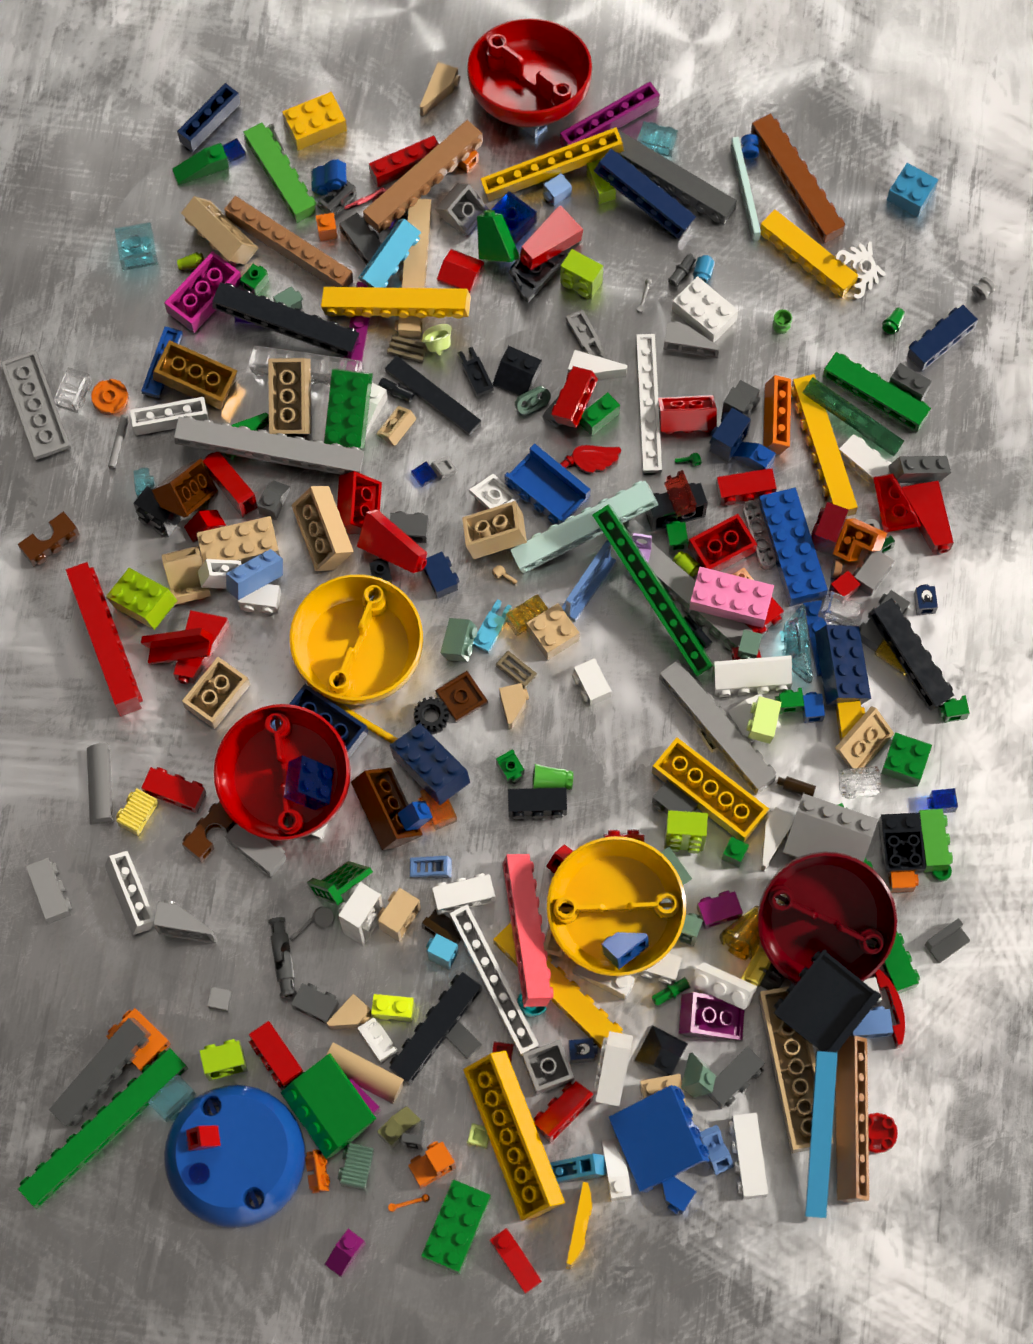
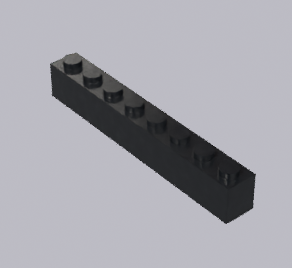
(285, 320)

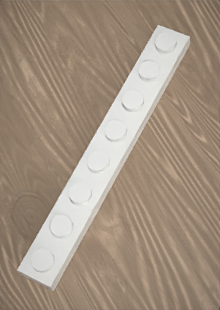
(649, 403)

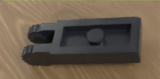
(476, 373)

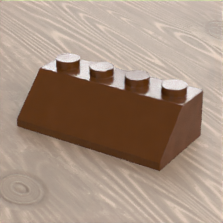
(185, 489)
(382, 801)

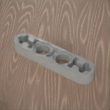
(759, 535)

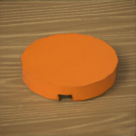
(110, 396)

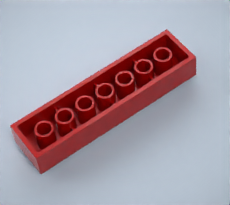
(105, 638)

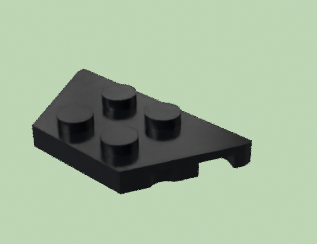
(531, 281)

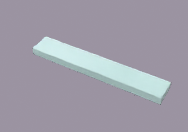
(745, 189)

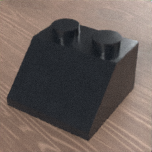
(517, 371)

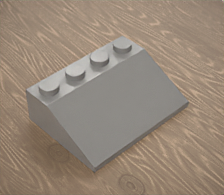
(829, 828)

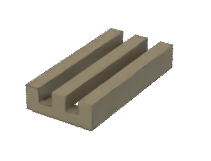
(408, 342)
(528, 680)

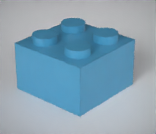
(912, 189)

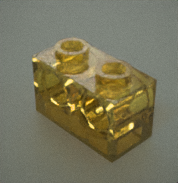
(525, 612)

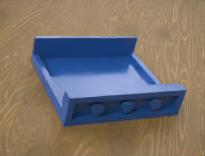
(659, 1137)

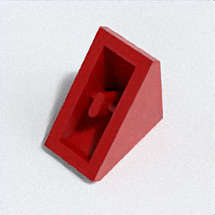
(203, 521)

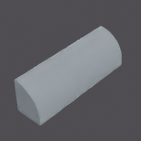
(99, 783)

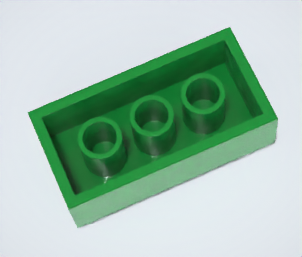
(348, 408)
(456, 1226)

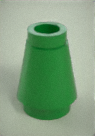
(893, 322)

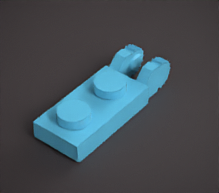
(491, 628)

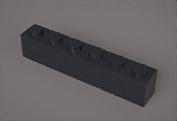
(911, 653)
(434, 1029)

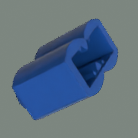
(328, 177)

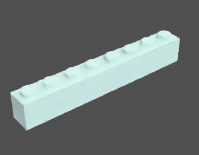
(582, 527)

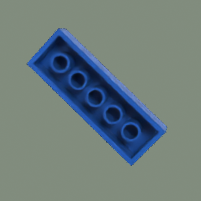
(793, 547)

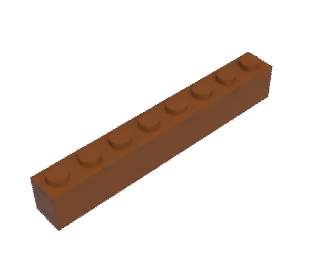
(798, 179)

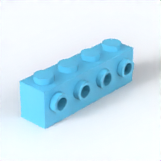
(390, 254)

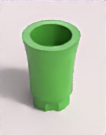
(551, 777)

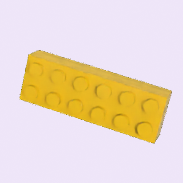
(712, 790)

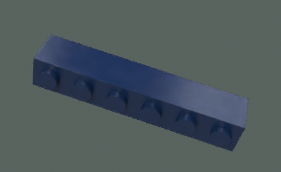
(644, 193)

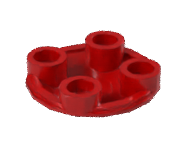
(881, 1132)

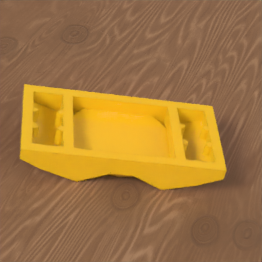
(578, 1237)

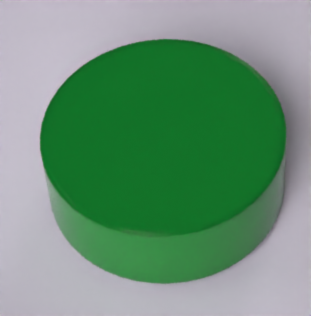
(942, 876)

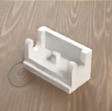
(377, 1040)

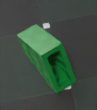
(494, 238)

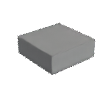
(443, 468)
(219, 999)

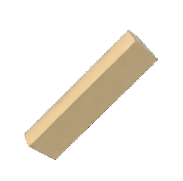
(367, 1075)

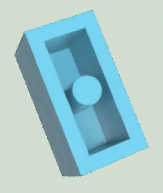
(442, 951)

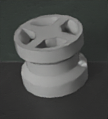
(983, 288)

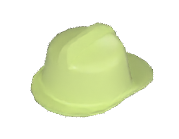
(437, 338)

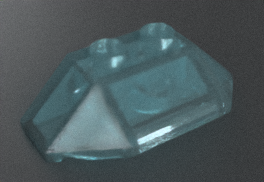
(797, 644)

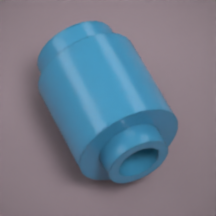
(704, 268)

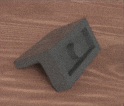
(947, 941)
(415, 1141)

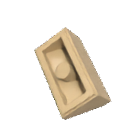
(397, 425)

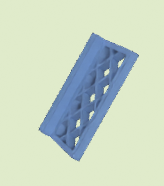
(589, 582)

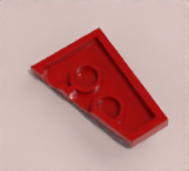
(893, 505)

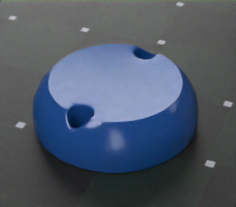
(257, 1156)

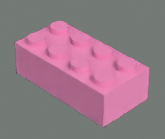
(731, 597)

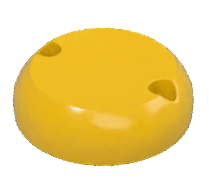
(355, 640)
(615, 889)

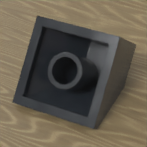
(661, 1052)

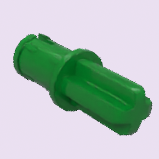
(671, 991)

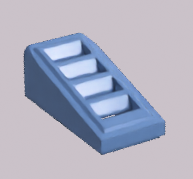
(447, 867)

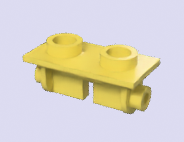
(754, 971)

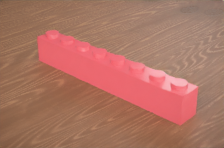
(526, 930)

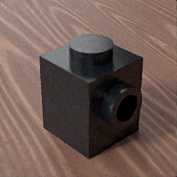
(380, 569)

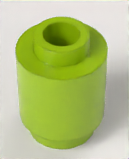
(687, 563)

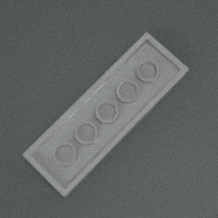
(35, 405)

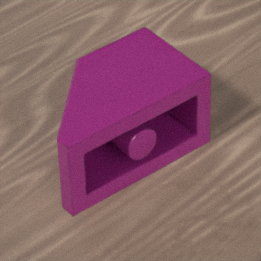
(344, 1252)

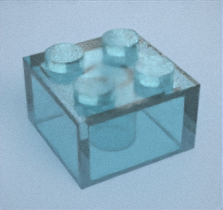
(136, 246)

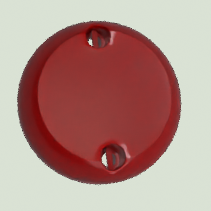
(529, 72)
(254, 768)

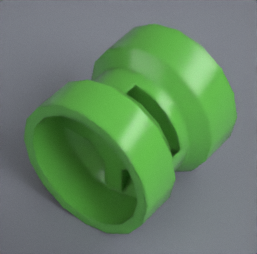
(783, 317)

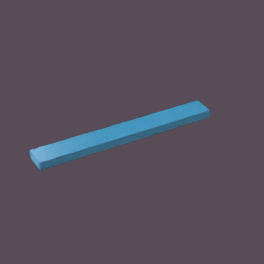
(821, 1134)

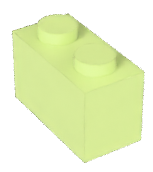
(764, 719)

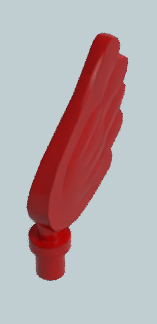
(592, 458)

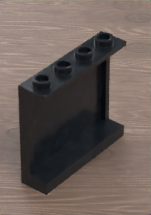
(826, 1003)

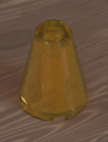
(742, 935)

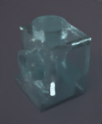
(142, 479)

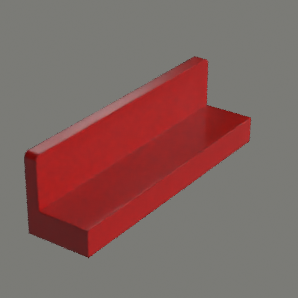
(178, 645)

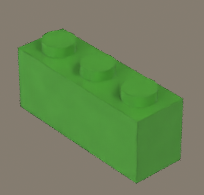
(935, 840)

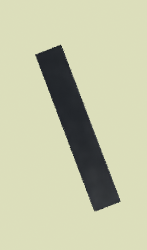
(433, 395)

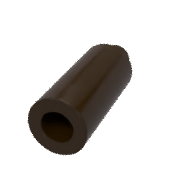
(796, 786)

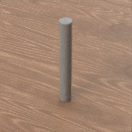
(118, 441)

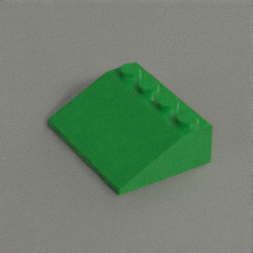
(328, 1106)

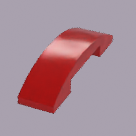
(896, 1005)

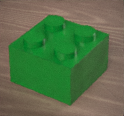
(906, 759)

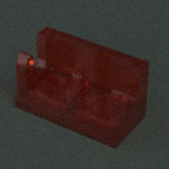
(680, 494)

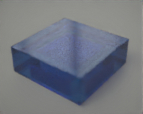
(233, 150)
(424, 474)

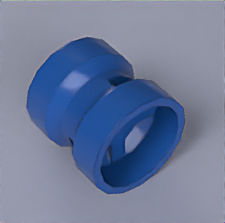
(750, 145)

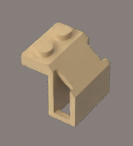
(183, 576)

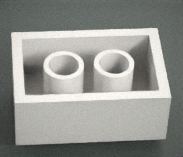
(705, 310)
(612, 1068)

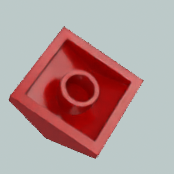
(459, 270)

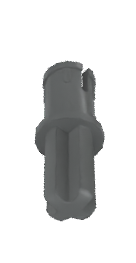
(682, 270)

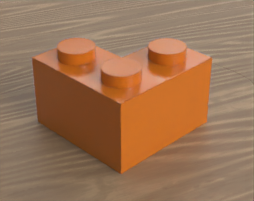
(856, 536)
(432, 1165)

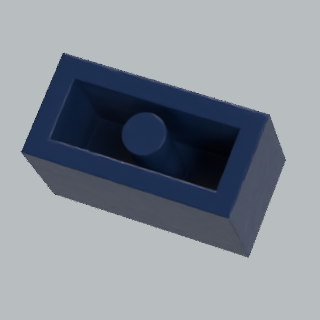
(440, 575)

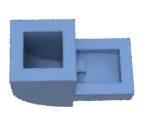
(718, 1155)

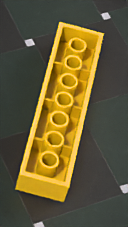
(513, 1135)

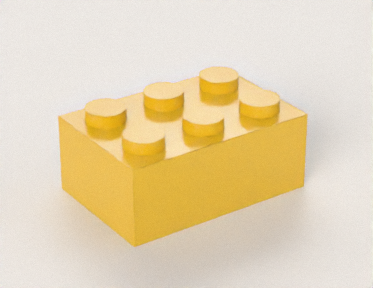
(314, 121)

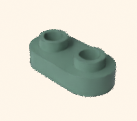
(532, 401)

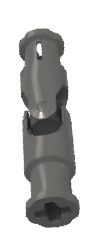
(282, 960)

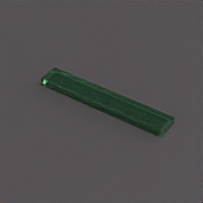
(853, 416)

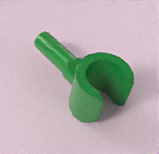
(694, 458)

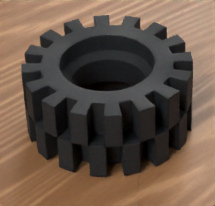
(431, 704)

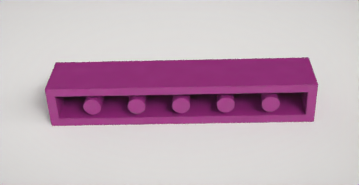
(614, 115)

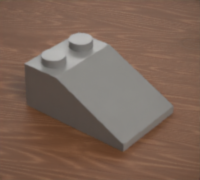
(175, 921)

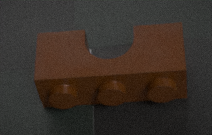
(38, 551)
(197, 842)

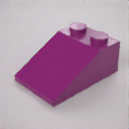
(710, 1017)

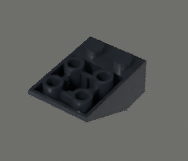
(902, 842)

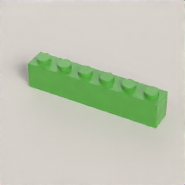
(279, 172)

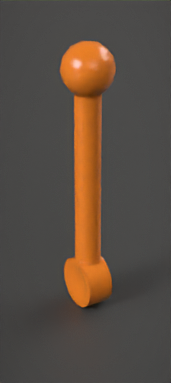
(392, 1207)

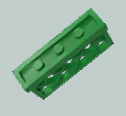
(338, 882)

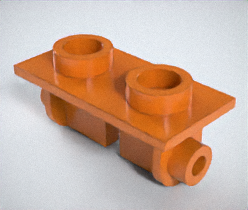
(319, 1180)

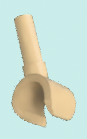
(499, 571)

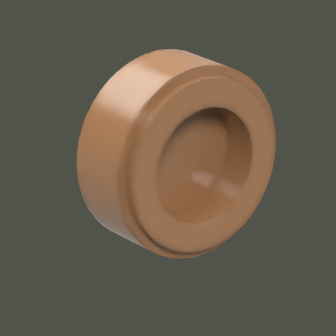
(836, 568)

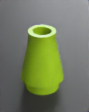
(191, 261)

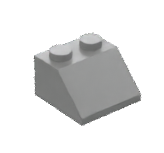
(461, 208)

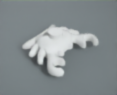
(863, 265)

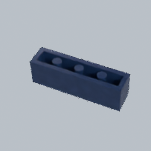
(209, 117)
(942, 337)

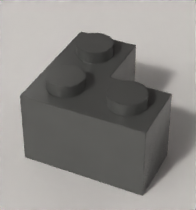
(742, 399)

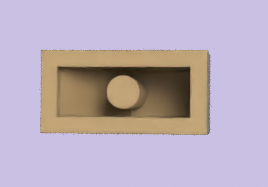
(513, 702)
(350, 1015)

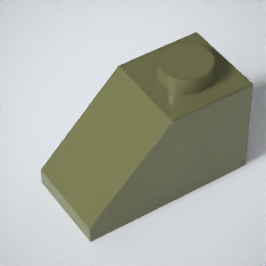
(399, 1123)

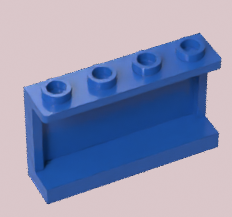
(547, 486)

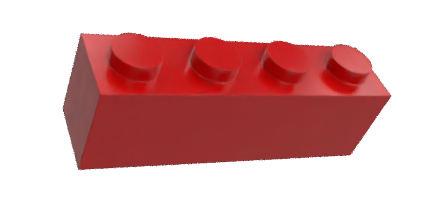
(400, 162)

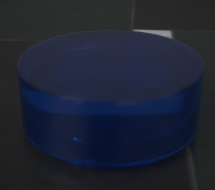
(199, 1173)

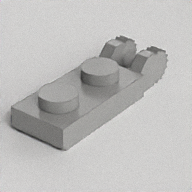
(584, 332)

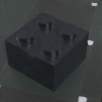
(151, 513)

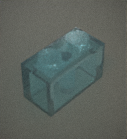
(658, 138)
(172, 1098)

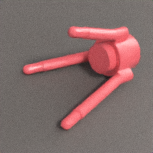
(373, 197)

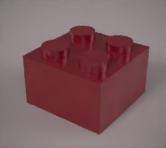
(828, 528)

